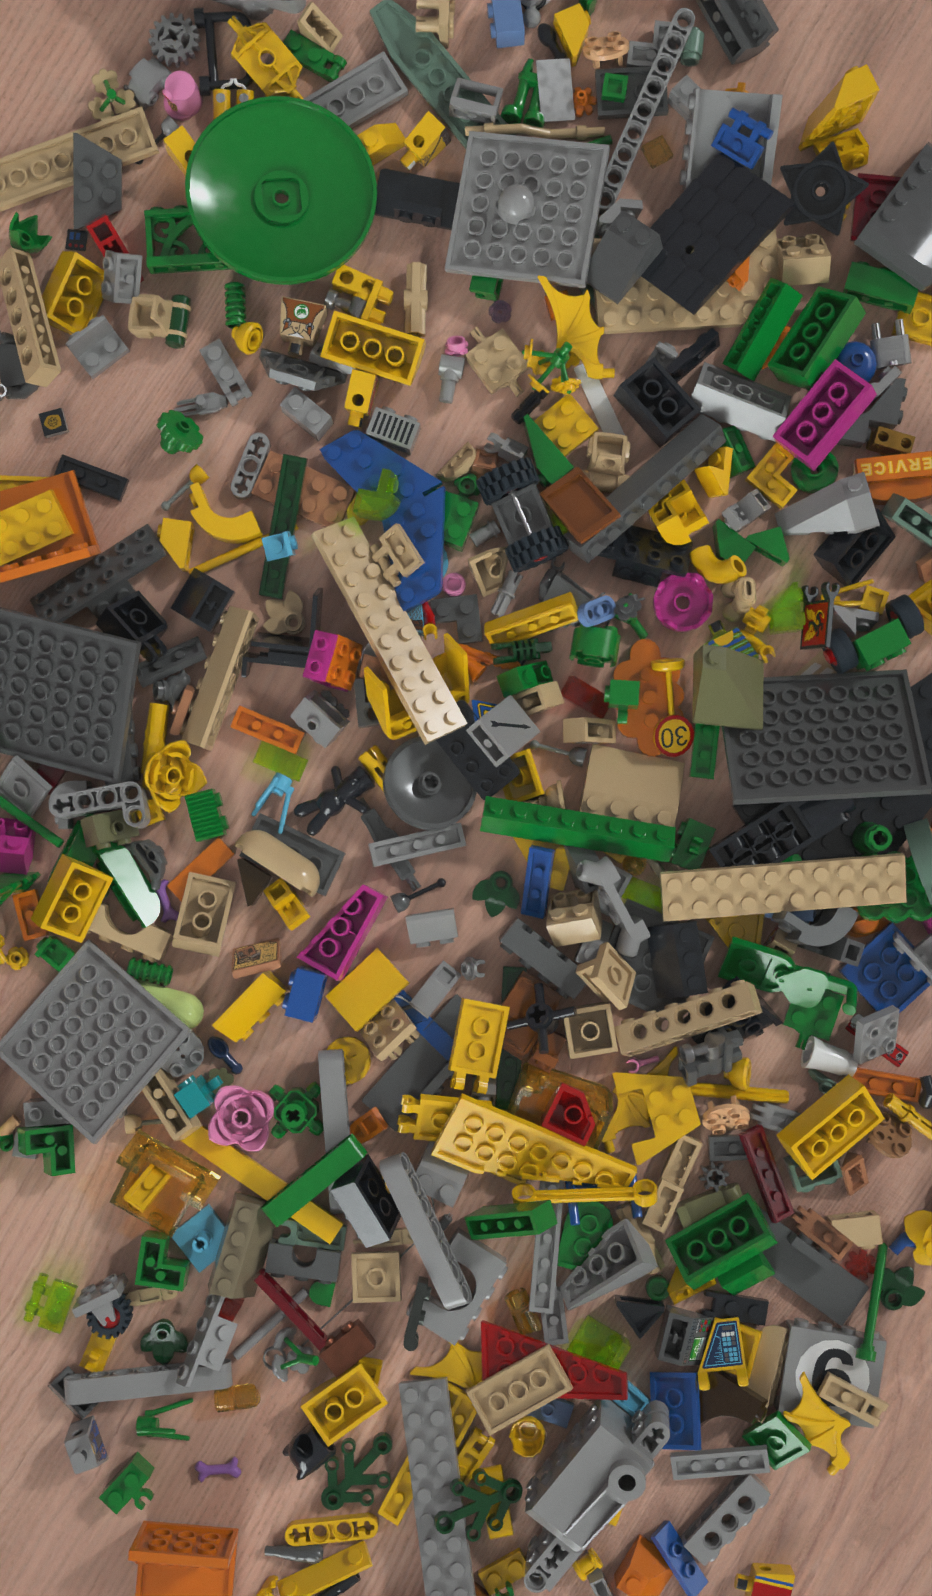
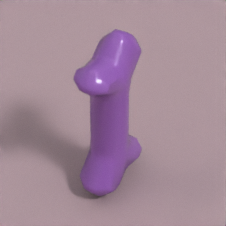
(168, 911)
(230, 1468)

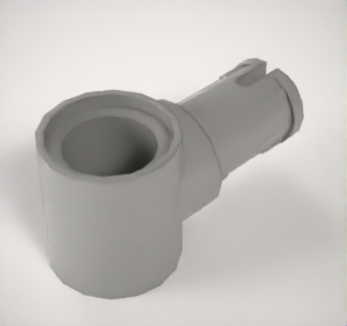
(450, 372)

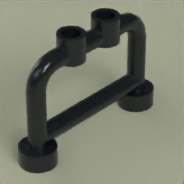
(207, 21)

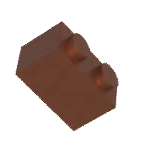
(347, 1347)

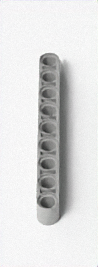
(647, 101)

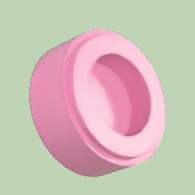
(454, 584)

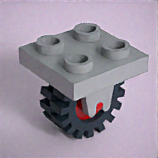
(105, 1306)

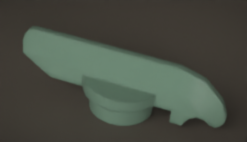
(824, 1082)

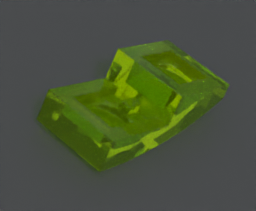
(280, 760)

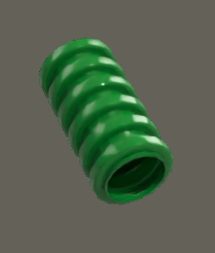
(235, 304)
(149, 971)

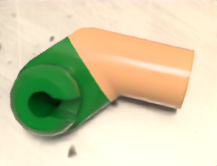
(6, 1133)

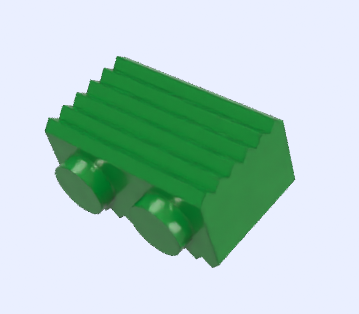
(206, 815)

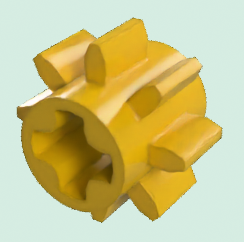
(756, 620)

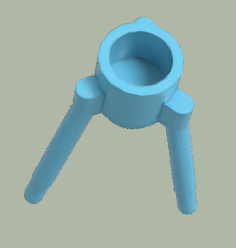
(279, 785)

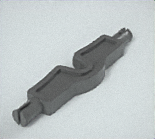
(379, 833)

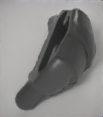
(151, 858)

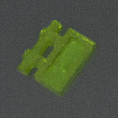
(57, 1305)

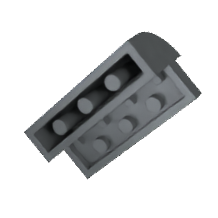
(739, 26)

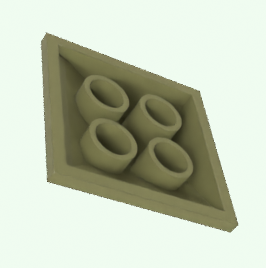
(727, 688)

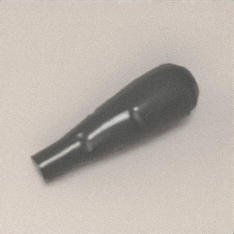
(306, 1554)

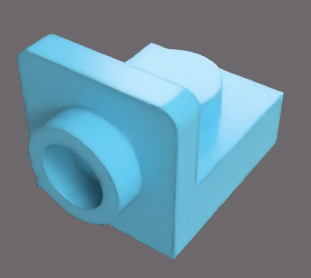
(279, 546)

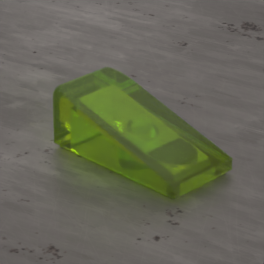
(644, 894)

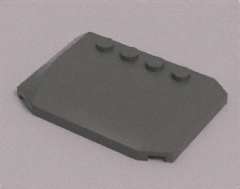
(902, 226)

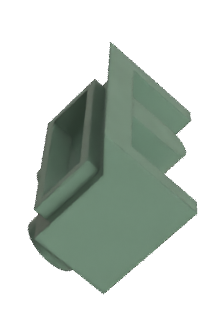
(804, 1183)

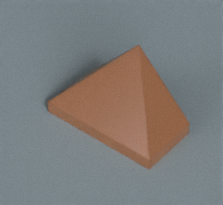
(854, 1173)

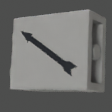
(503, 731)

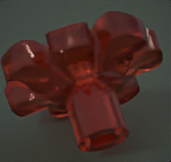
(860, 1264)

